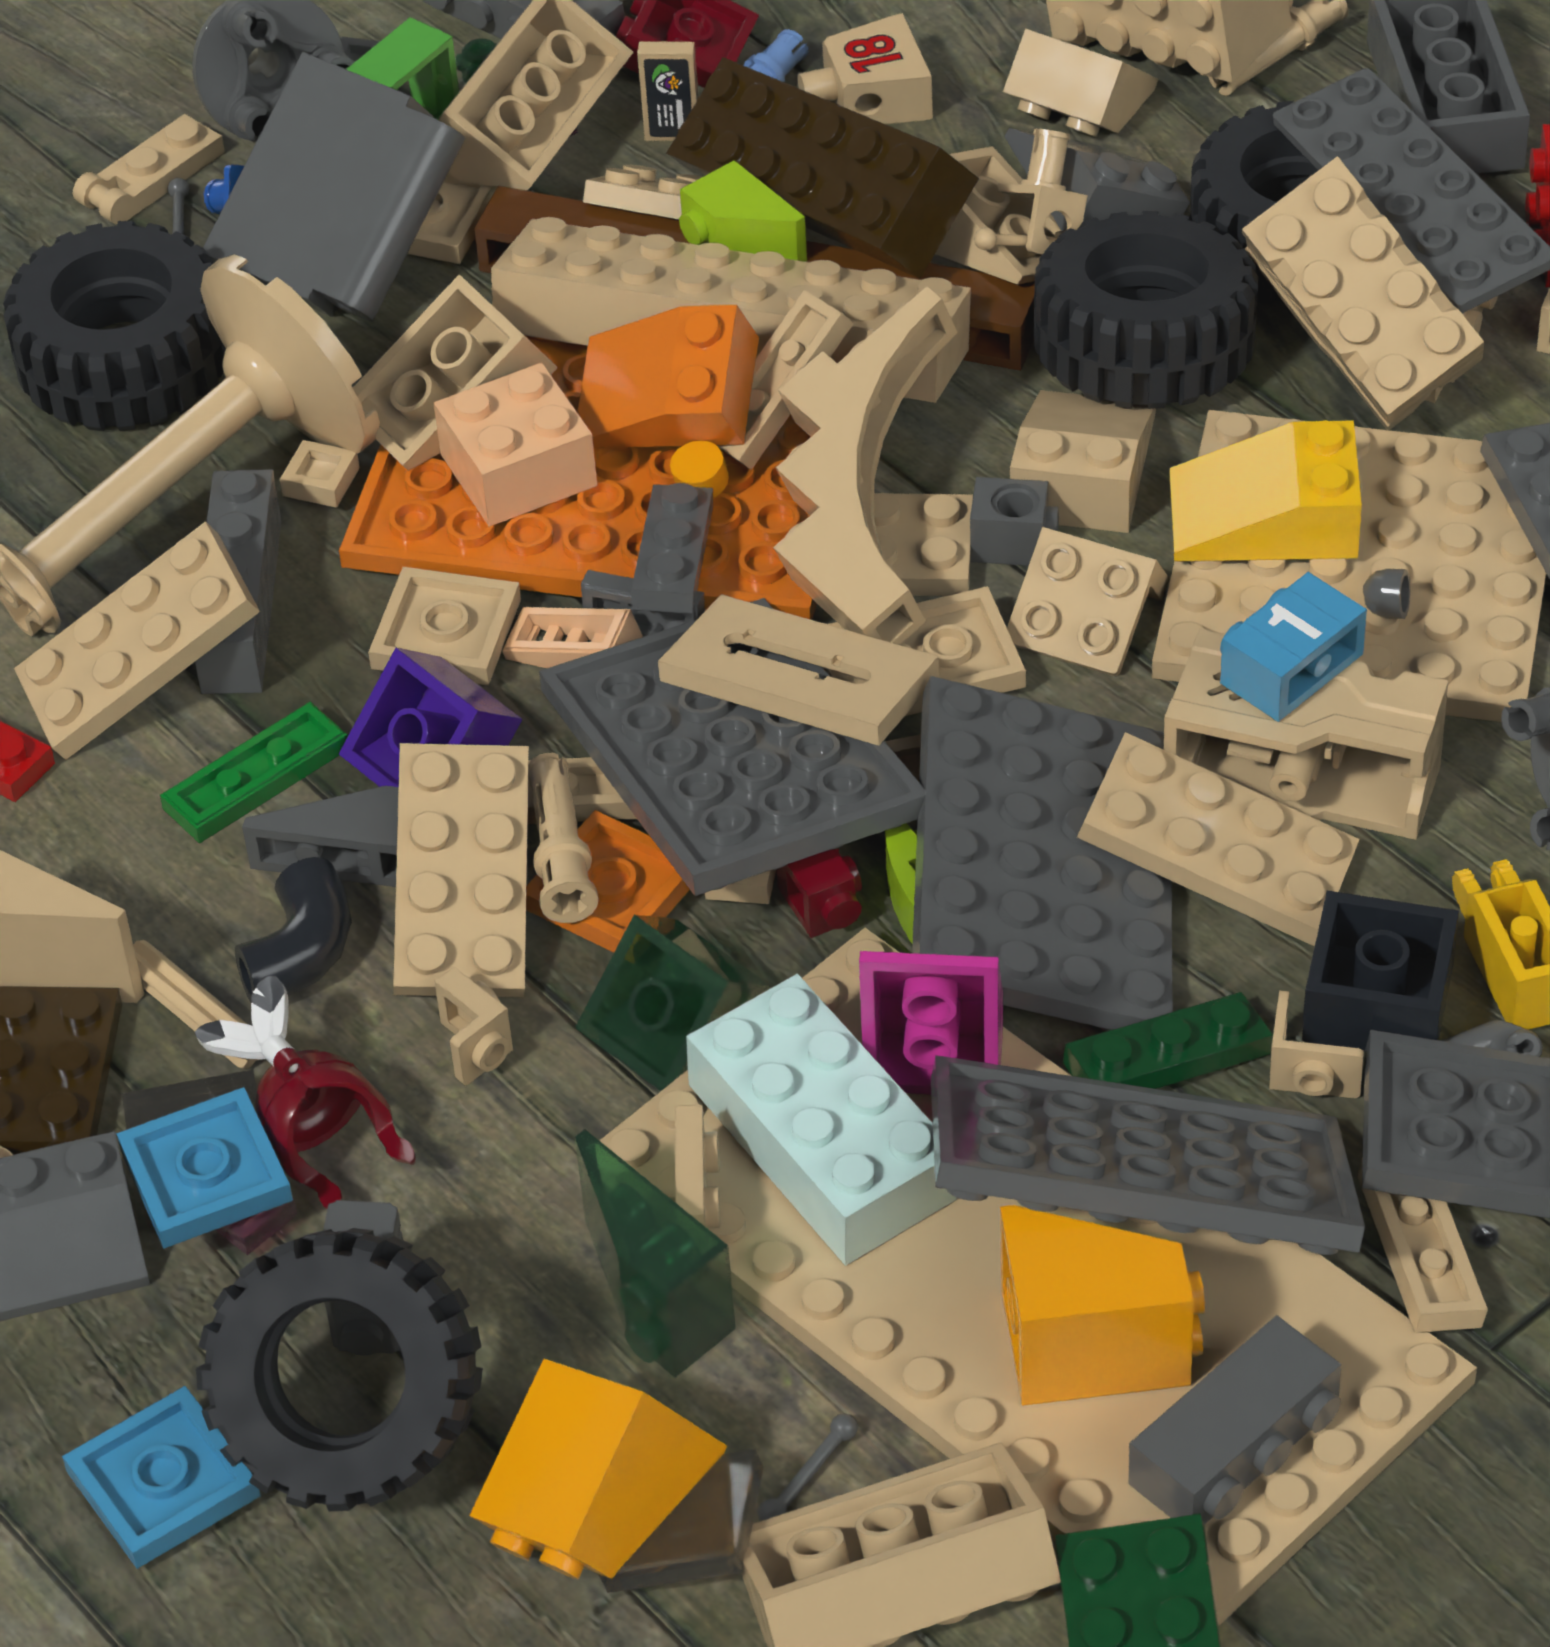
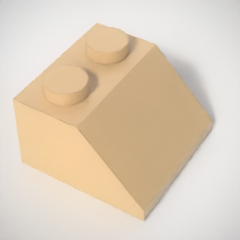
(1076, 83)

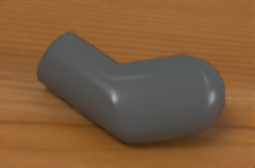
(1500, 1036)

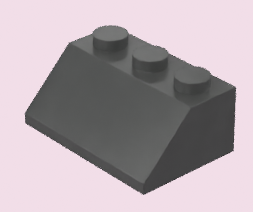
(66, 1227)

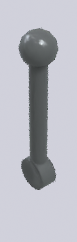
(178, 189)
(842, 1429)

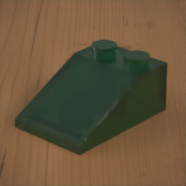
(658, 1261)

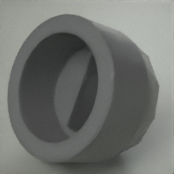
(1388, 593)

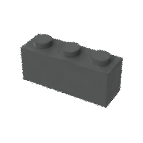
(1236, 1424)

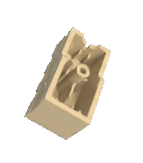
(1210, 35)
(1362, 293)
(1347, 755)

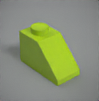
(741, 214)

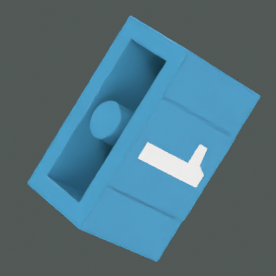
(1292, 646)

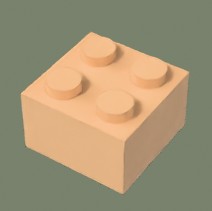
(515, 444)

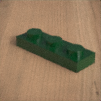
(1173, 1045)

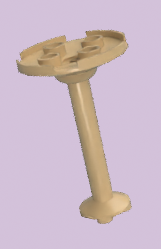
(275, 365)

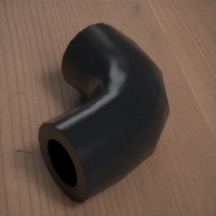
(311, 936)

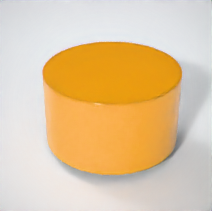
(700, 465)

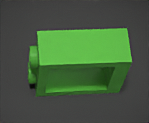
(417, 55)

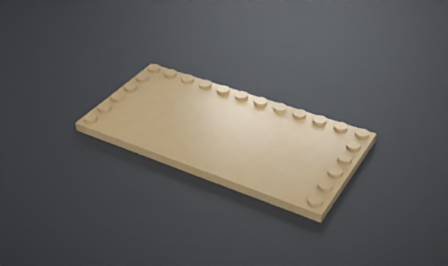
(932, 1343)

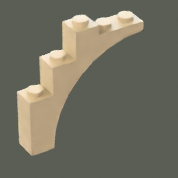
(833, 473)

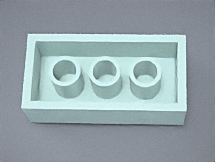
(818, 1117)

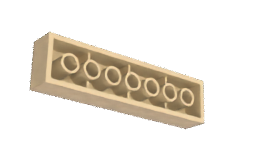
(586, 281)

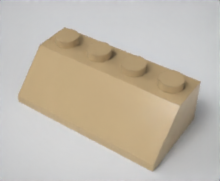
(531, 93)
(900, 1555)

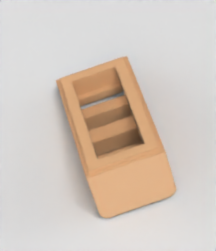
(601, 626)

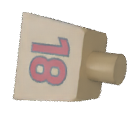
(874, 72)

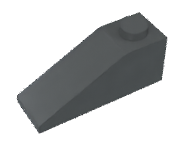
(348, 830)

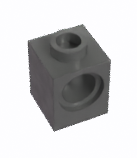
(1009, 519)

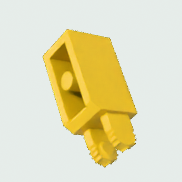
(1509, 941)

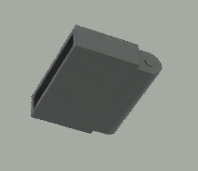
(335, 188)

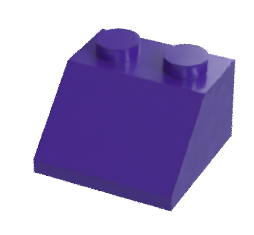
(422, 703)

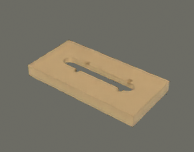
(860, 711)

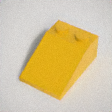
(1271, 497)

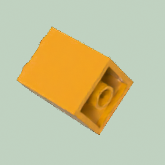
(1095, 1308)
(589, 1472)

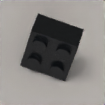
(1378, 970)

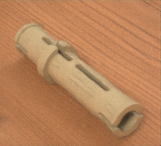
(1306, 25)

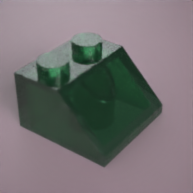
(659, 991)

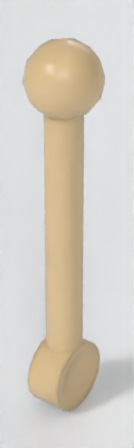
(986, 239)

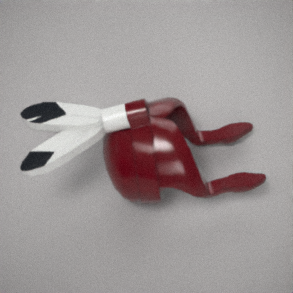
(304, 1091)

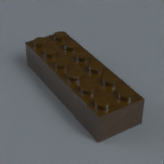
(829, 163)

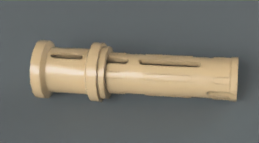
(561, 856)

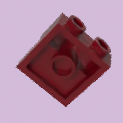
(714, 26)

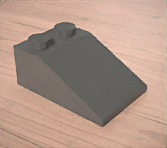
(1109, 180)

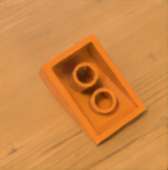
(671, 379)

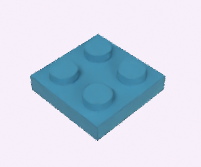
(204, 1167)
(159, 1477)

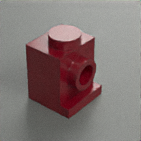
(822, 891)

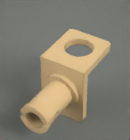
(1046, 189)

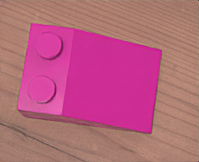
(929, 1008)

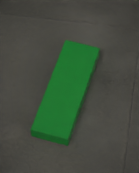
(254, 772)

